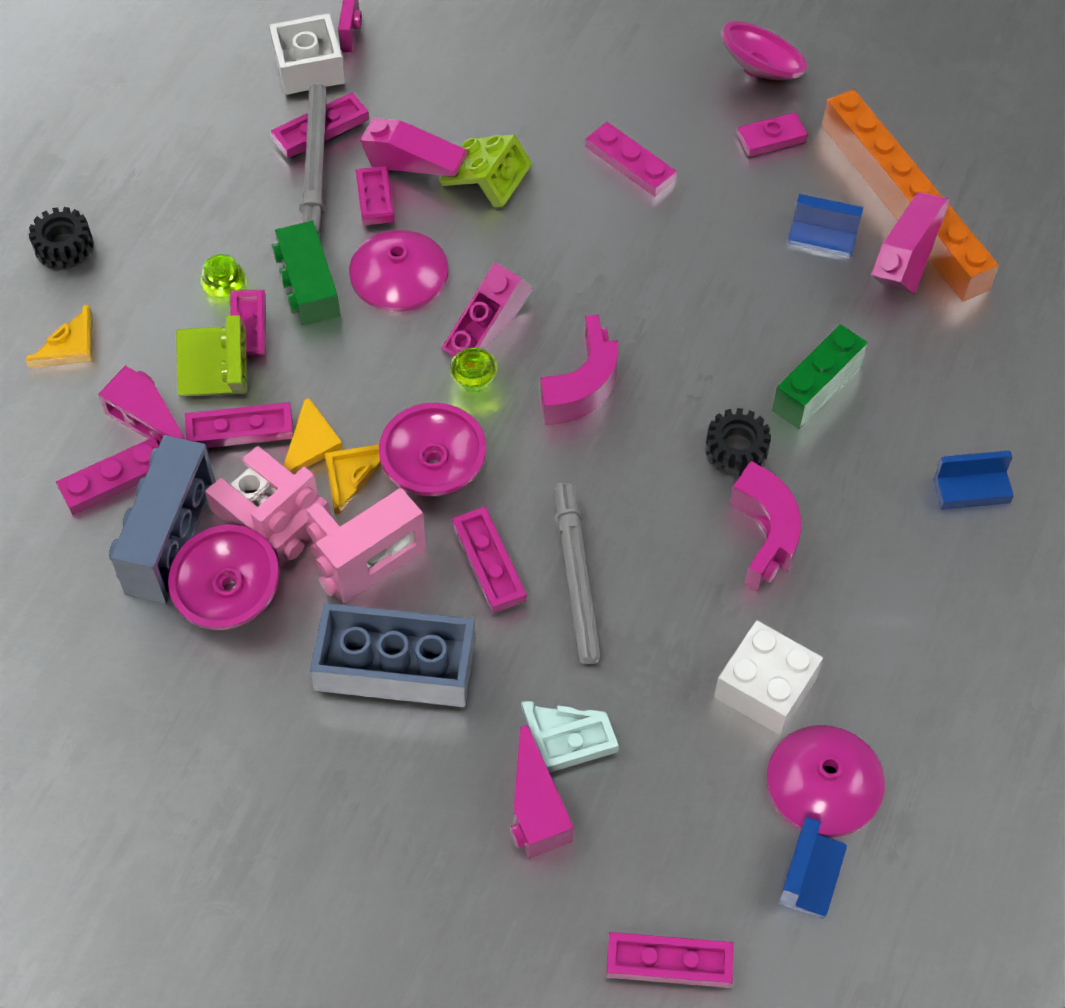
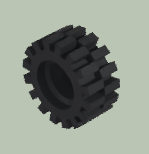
(57, 224)
(742, 426)

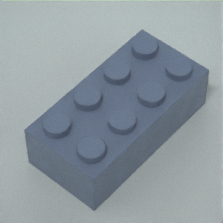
(162, 517)
(393, 654)

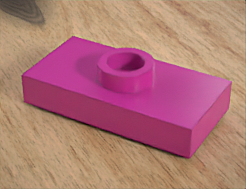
(349, 21)
(772, 134)
(375, 195)
(252, 310)

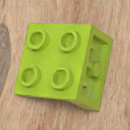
(493, 163)
(212, 359)

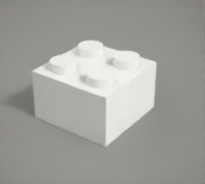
(307, 53)
(768, 677)

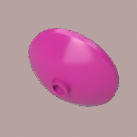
(762, 52)
(399, 281)
(430, 434)
(213, 562)
(838, 800)

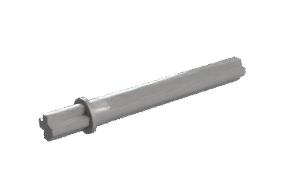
(312, 197)
(569, 522)

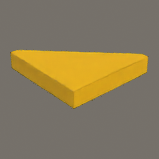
(67, 344)
(310, 439)
(349, 472)

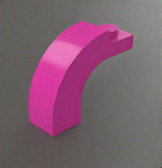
(585, 389)
(776, 510)

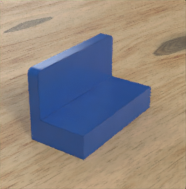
(825, 225)
(973, 480)
(813, 871)

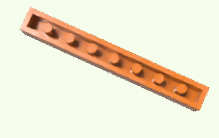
(896, 181)

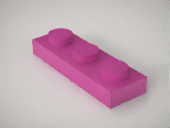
(340, 116)
(631, 159)
(240, 425)
(106, 477)
(489, 560)
(670, 960)

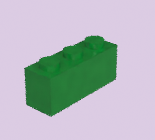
(305, 273)
(819, 376)

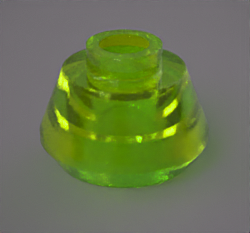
(221, 276)
(473, 369)

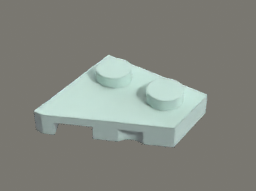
(569, 735)

